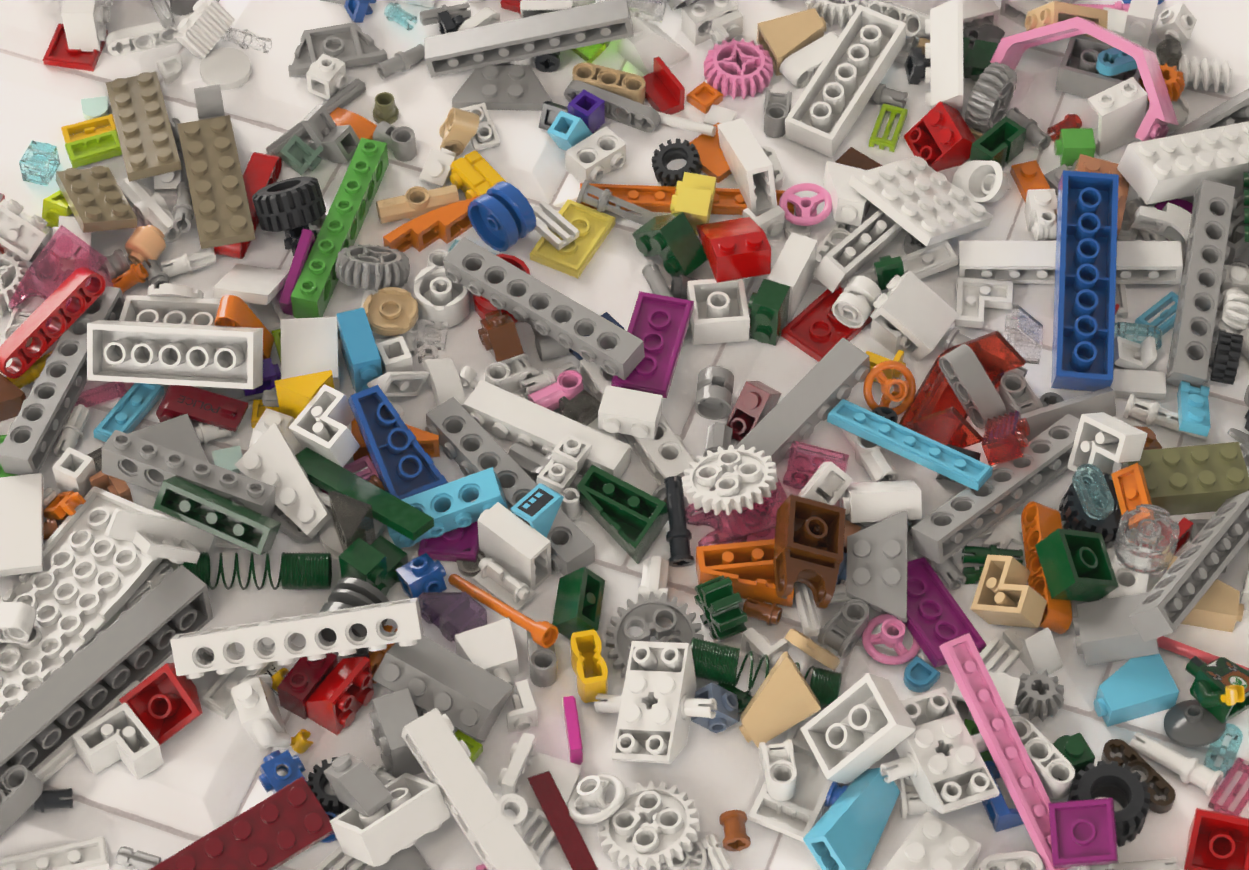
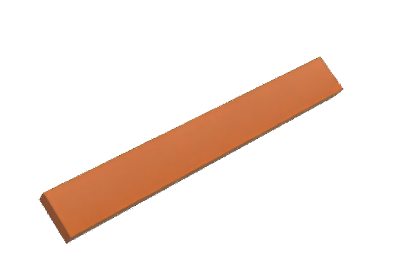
(659, 198)

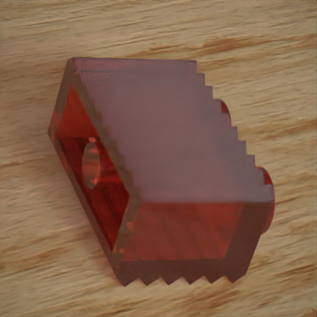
(1005, 438)

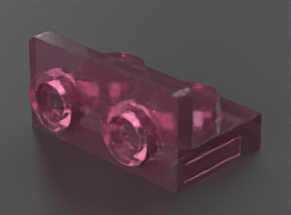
(805, 461)

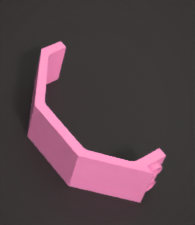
(1160, 109)

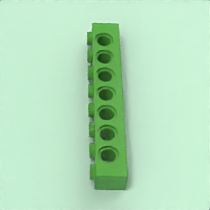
(340, 228)

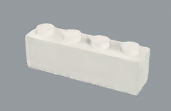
(856, 250)

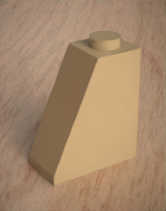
(789, 34)
(1217, 608)
(778, 703)

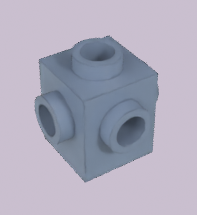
(726, 711)

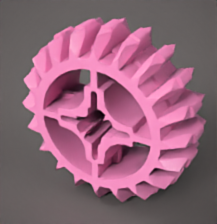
(738, 68)

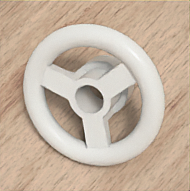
(591, 793)

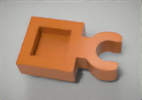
(63, 505)

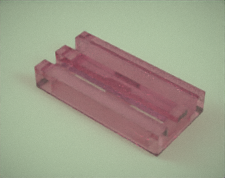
(1213, 803)

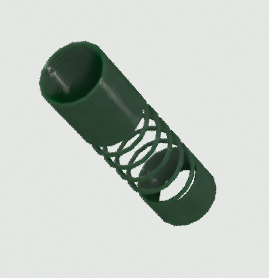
(296, 571)
(720, 664)

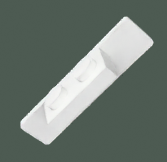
(159, 536)

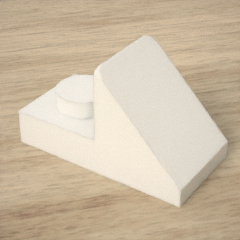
(1035, 648)

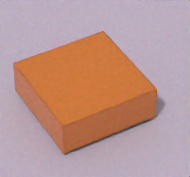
(704, 96)

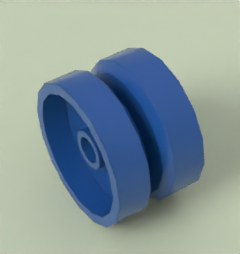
(502, 216)

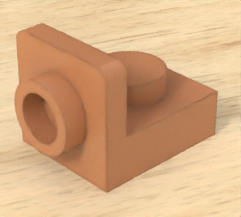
(111, 485)

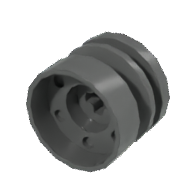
(352, 593)

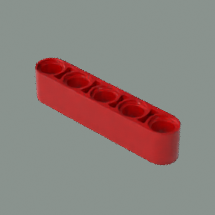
(260, 172)
(62, 318)

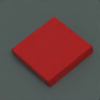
(60, 55)

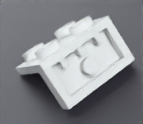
(19, 230)

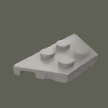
(337, 41)
(502, 89)
(880, 565)

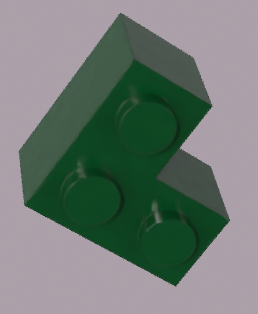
(673, 241)
(373, 562)

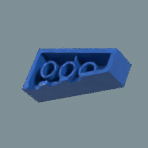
(392, 446)

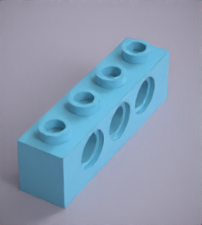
(457, 498)

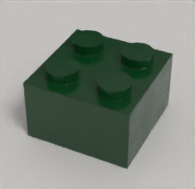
(1076, 565)

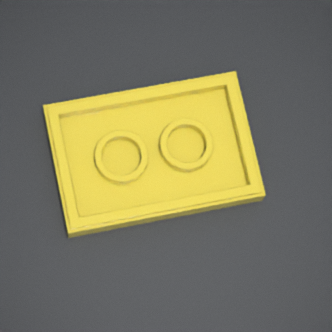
(575, 256)

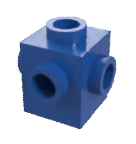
(421, 576)
(278, 762)

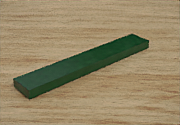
(385, 507)

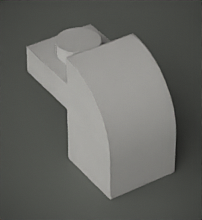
(337, 141)

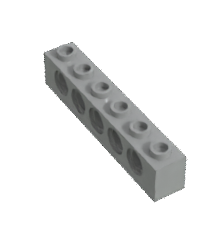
(150, 464)

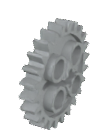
(644, 615)

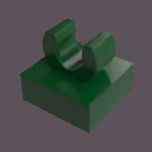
(886, 269)

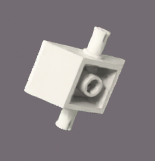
(655, 703)
(941, 755)

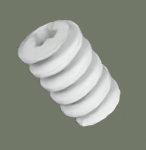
(1205, 74)

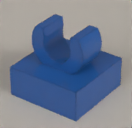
(358, 9)

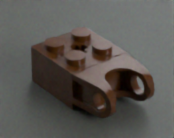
(808, 547)

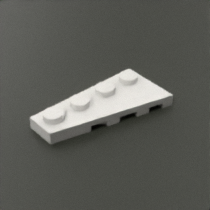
(275, 464)

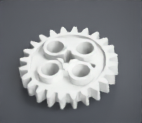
(729, 479)
(650, 827)

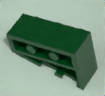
(623, 511)

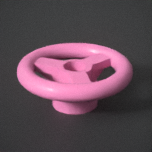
(806, 207)
(889, 627)

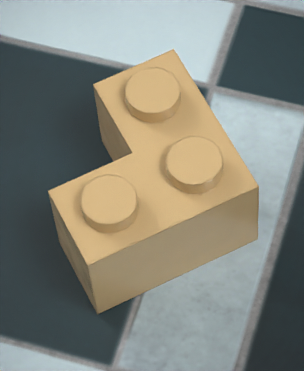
(1005, 597)

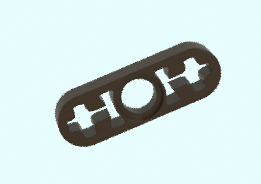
(1136, 762)

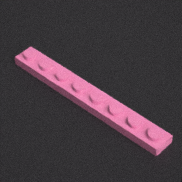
(1002, 741)

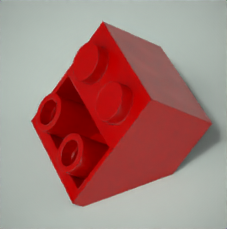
(941, 138)
(341, 694)

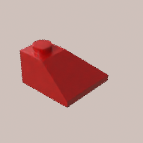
(164, 702)

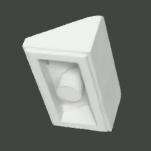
(400, 383)

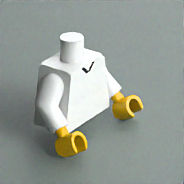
(261, 713)

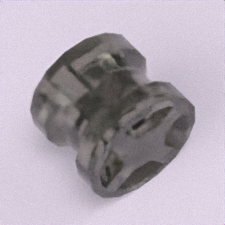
(1169, 51)

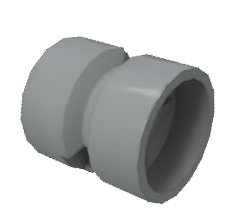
(714, 393)

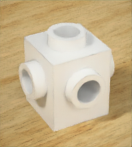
(1176, 23)
(326, 76)

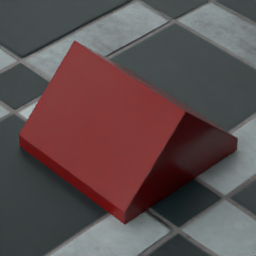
(1217, 842)

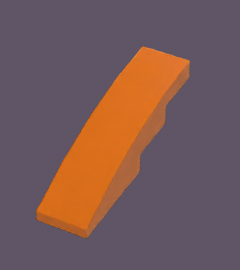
(442, 223)

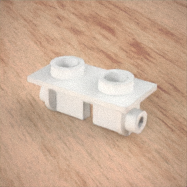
(503, 584)

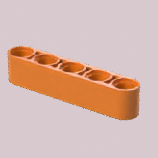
(1038, 523)

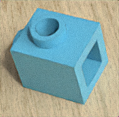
(568, 130)

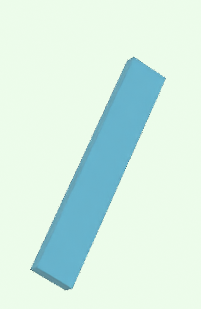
(910, 444)

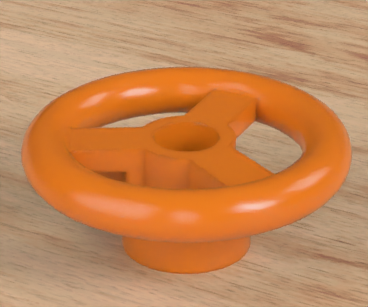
(902, 389)

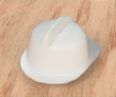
(982, 180)

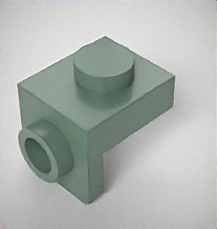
(300, 155)

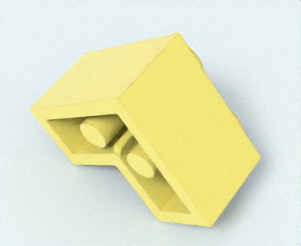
(694, 198)

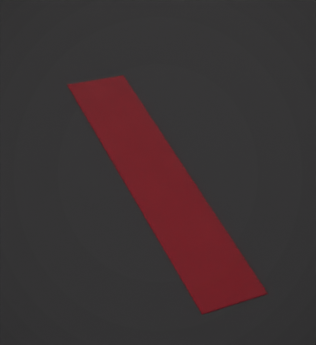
(561, 822)

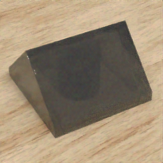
(351, 519)

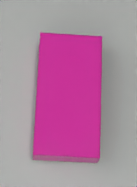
(572, 730)

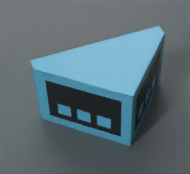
(539, 508)

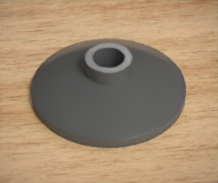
(1192, 725)

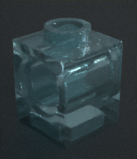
(39, 163)

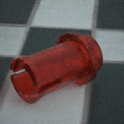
(1070, 121)

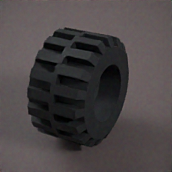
(289, 204)
(1123, 787)

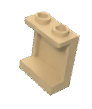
(1060, 11)

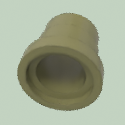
(385, 108)

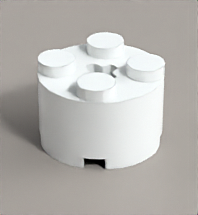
(439, 297)

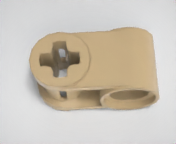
(458, 130)

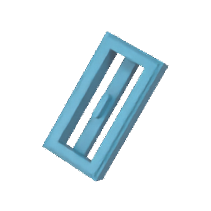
(1155, 309)

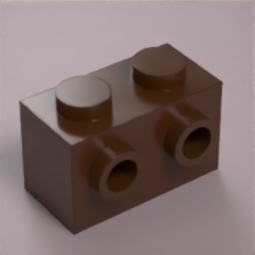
(500, 336)

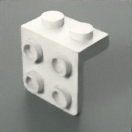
(527, 763)

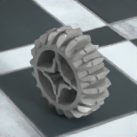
(990, 97)
(372, 267)

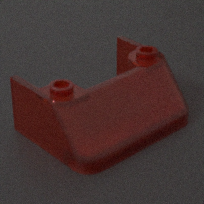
(936, 408)

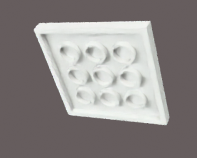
(921, 200)

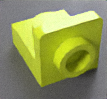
(53, 207)

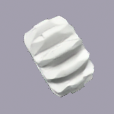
(1233, 311)

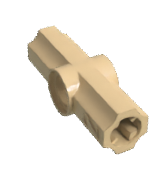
(415, 203)

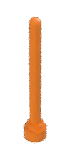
(542, 632)

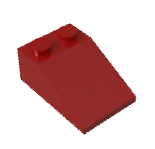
(735, 249)

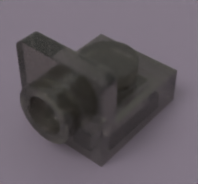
(581, 408)

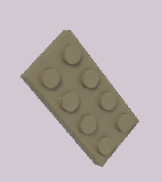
(96, 199)

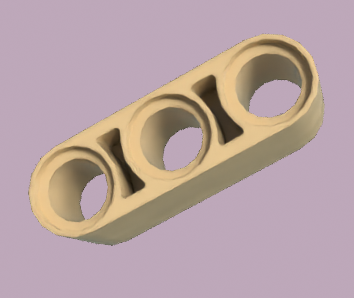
(612, 80)

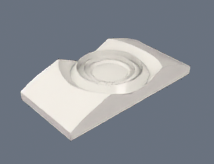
(805, 808)

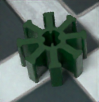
(720, 608)

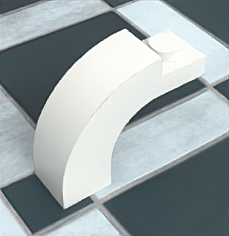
(1171, 223)

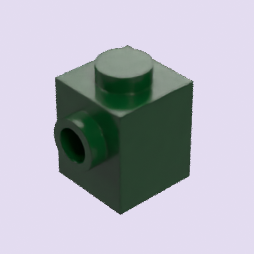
(1076, 751)

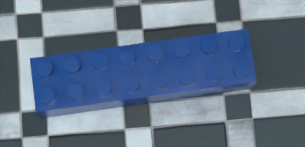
(1085, 281)

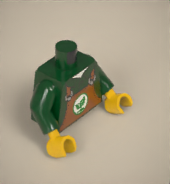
(1220, 687)

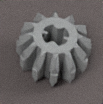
(1039, 695)

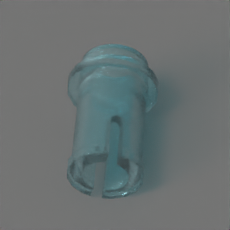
(397, 14)

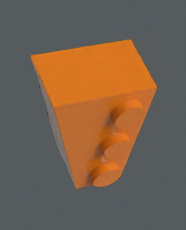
(747, 566)

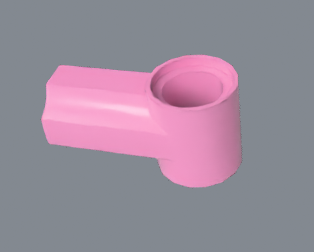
(568, 384)

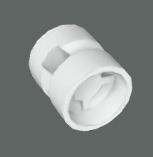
(856, 301)

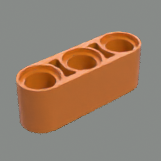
(236, 313)

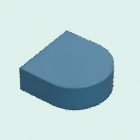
(920, 675)

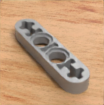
(639, 115)

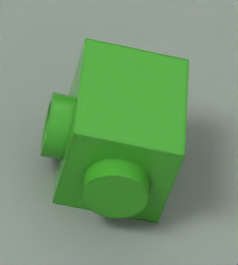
(1073, 143)

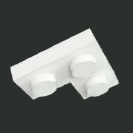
(975, 294)

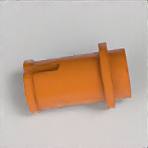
(131, 277)

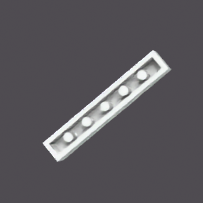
(542, 429)

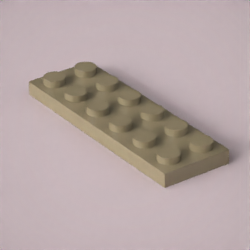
(143, 126)
(216, 182)

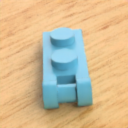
(1193, 409)

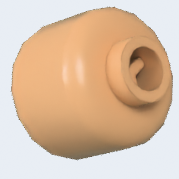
(145, 244)

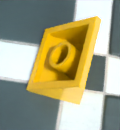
(298, 391)

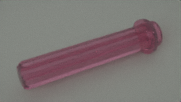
(101, 394)

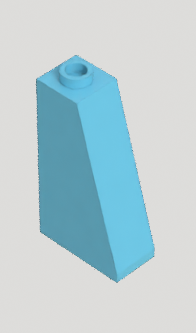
(853, 824)

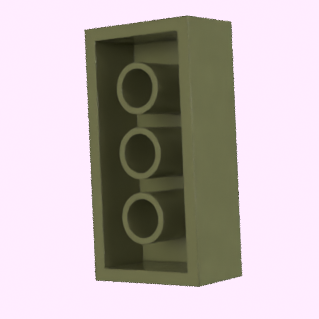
(1194, 476)

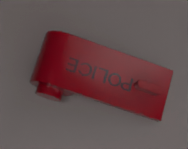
(202, 407)

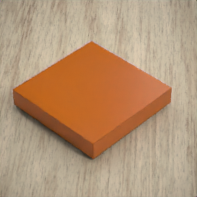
(711, 156)

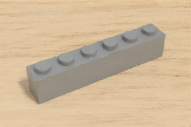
(809, 401)

